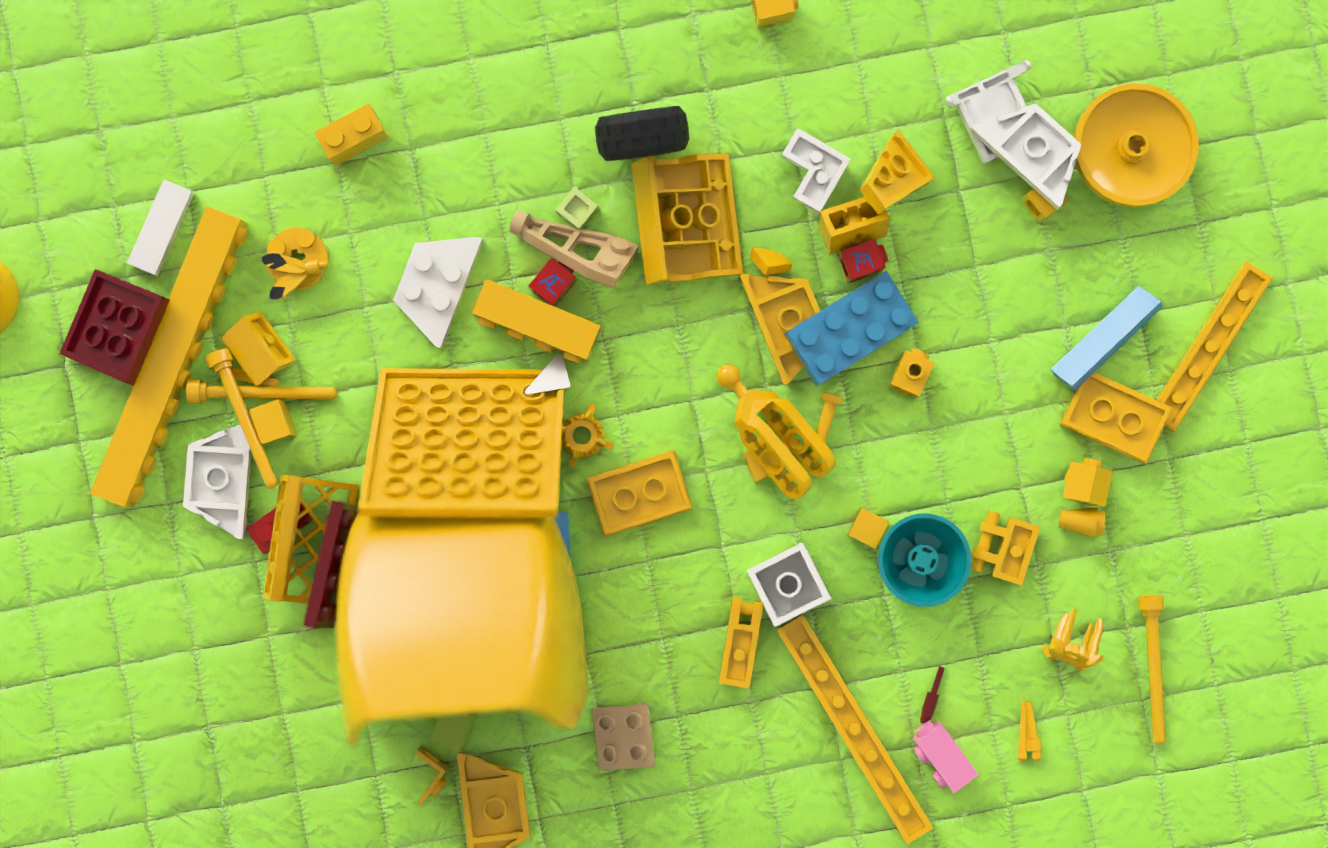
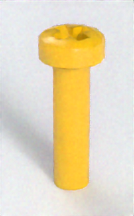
(827, 414)

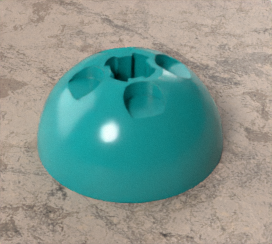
(940, 552)

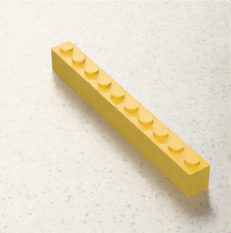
(170, 358)

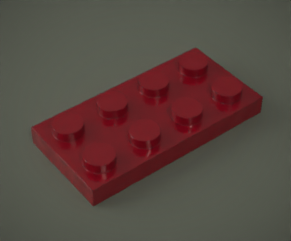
(323, 597)

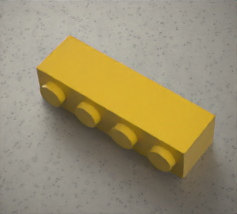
(537, 321)

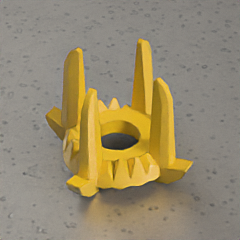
(597, 436)
(1081, 656)

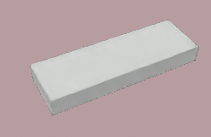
(160, 227)

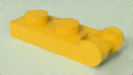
(740, 644)

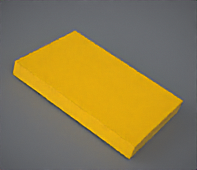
(1116, 417)
(639, 493)

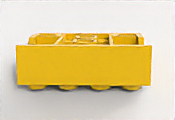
(686, 218)

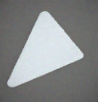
(551, 378)

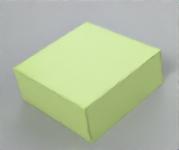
(576, 208)

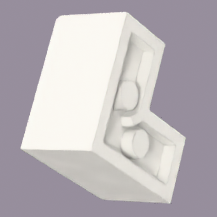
(822, 165)

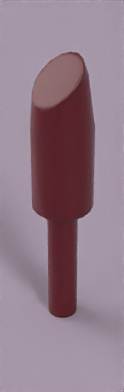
(931, 698)

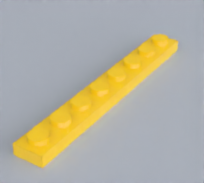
(854, 729)

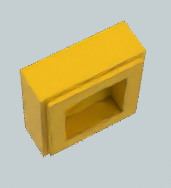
(868, 528)

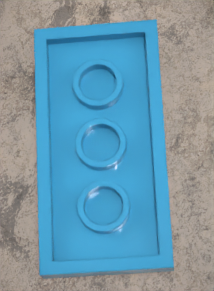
(851, 328)

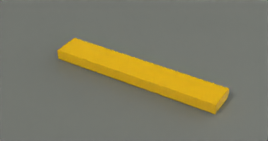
(1212, 342)

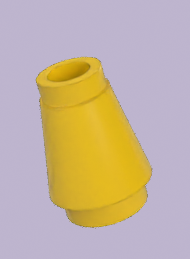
(1083, 521)

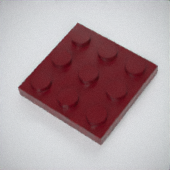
(114, 327)

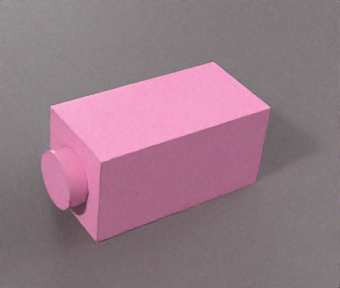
(944, 755)

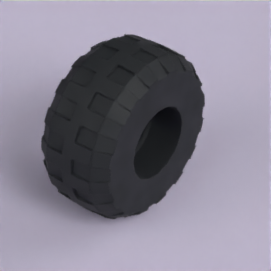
(642, 133)

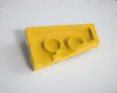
(895, 174)

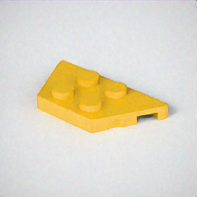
(778, 307)
(492, 803)

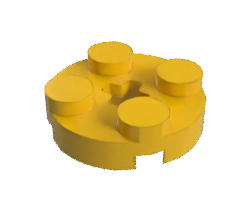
(304, 243)

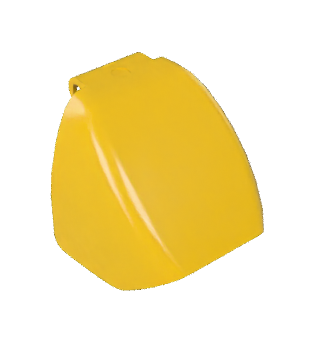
(458, 620)

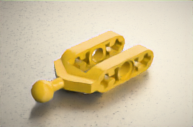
(748, 422)

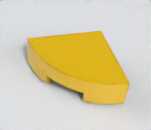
(770, 261)

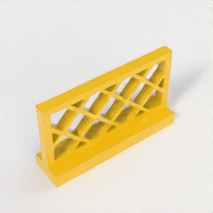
(286, 529)

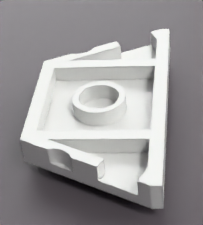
(1033, 149)
(436, 283)
(220, 480)

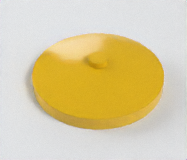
(1136, 145)

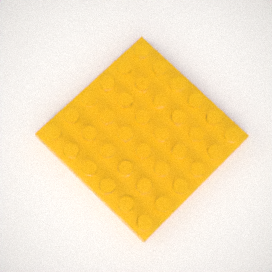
(463, 445)

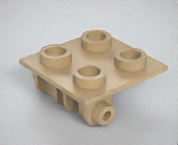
(623, 737)

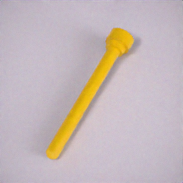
(221, 363)
(200, 391)
(1151, 609)

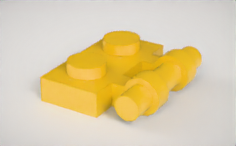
(1014, 550)

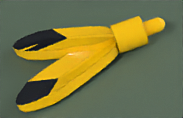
(296, 272)

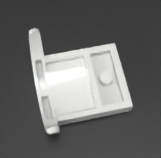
(988, 101)

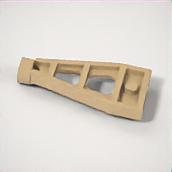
(607, 266)

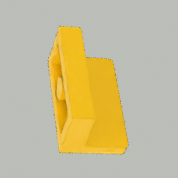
(257, 347)

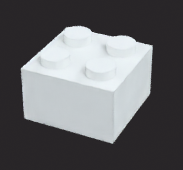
(788, 584)

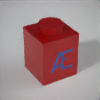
(863, 260)
(553, 282)

